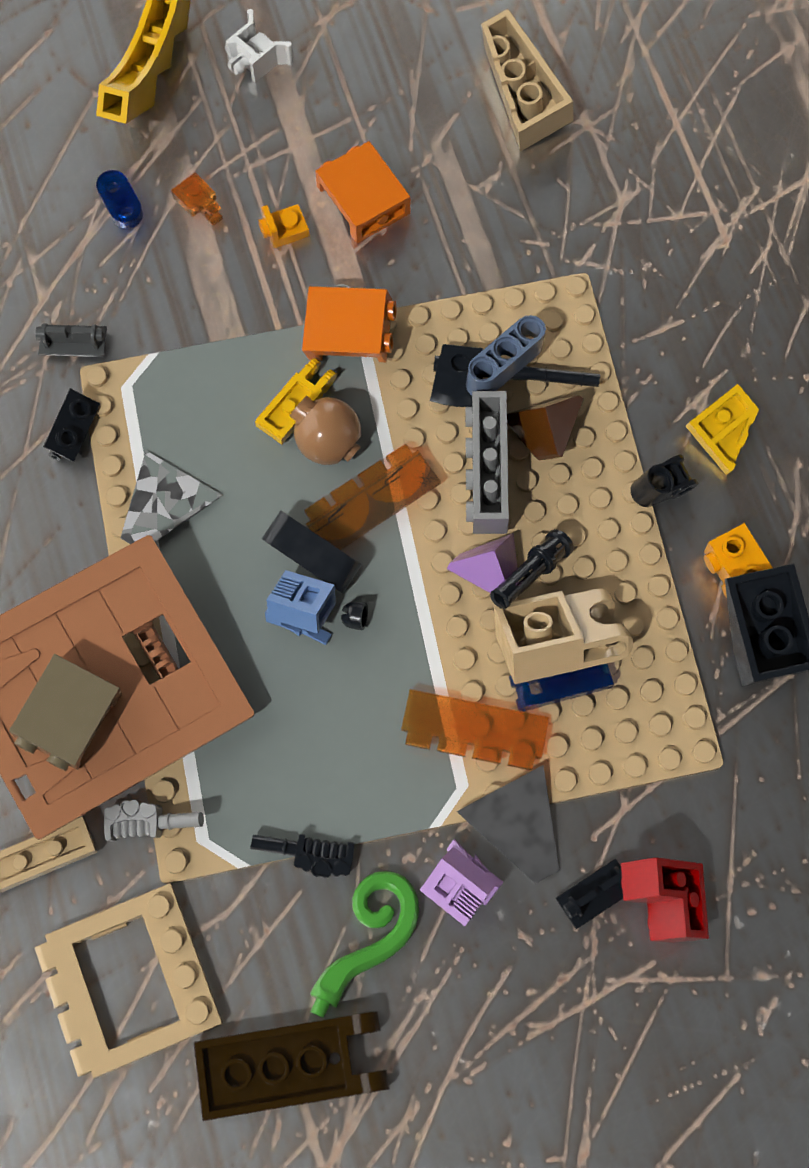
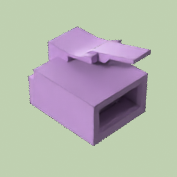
(461, 884)

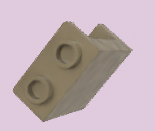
(64, 713)

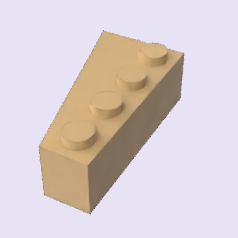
(527, 85)

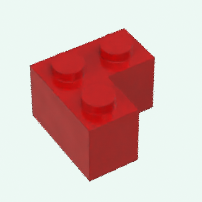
(673, 897)

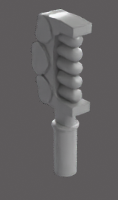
(144, 818)

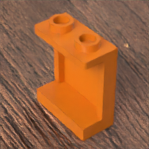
(364, 190)
(348, 322)

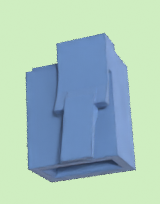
(301, 605)

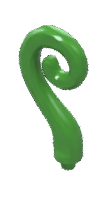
(336, 977)

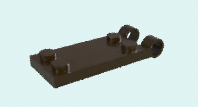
(283, 1067)

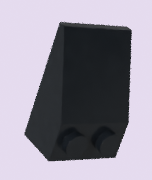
(768, 624)

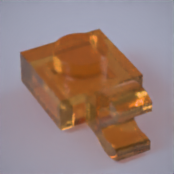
(198, 197)

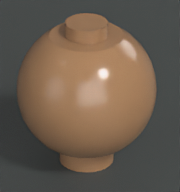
(326, 430)

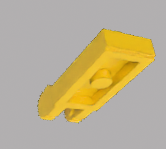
(275, 417)

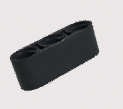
(311, 551)

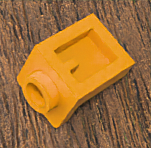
(283, 225)

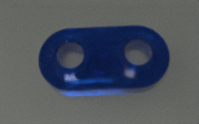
(120, 201)

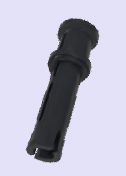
(509, 590)

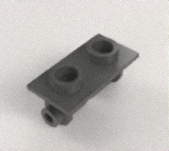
(71, 340)

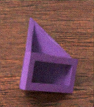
(487, 564)

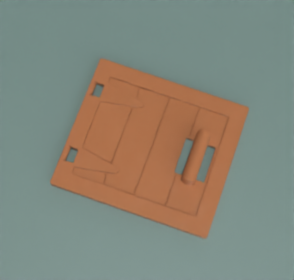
(150, 723)

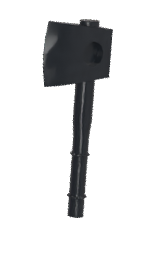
(452, 370)

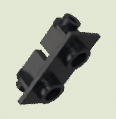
(71, 426)
(592, 895)

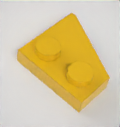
(725, 427)

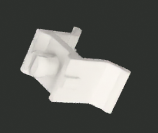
(256, 51)

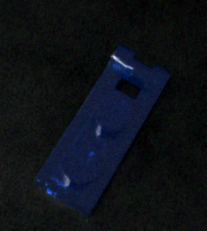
(563, 687)

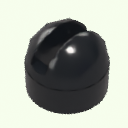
(356, 615)

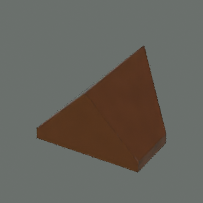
(546, 426)

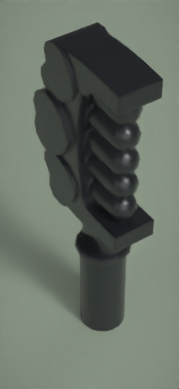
(311, 855)

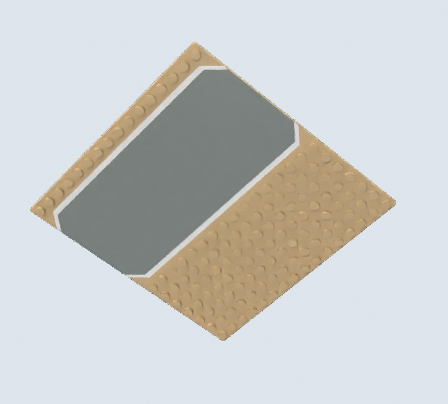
(329, 717)

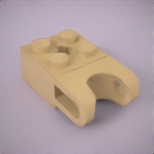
(559, 634)

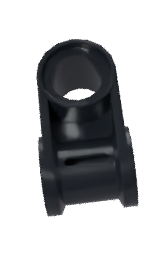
(662, 482)

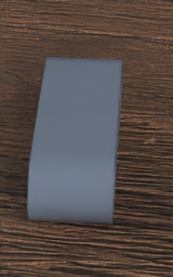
(512, 344)

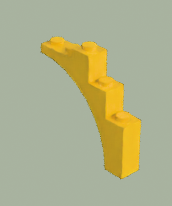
(133, 82)

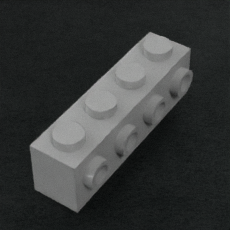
(489, 462)

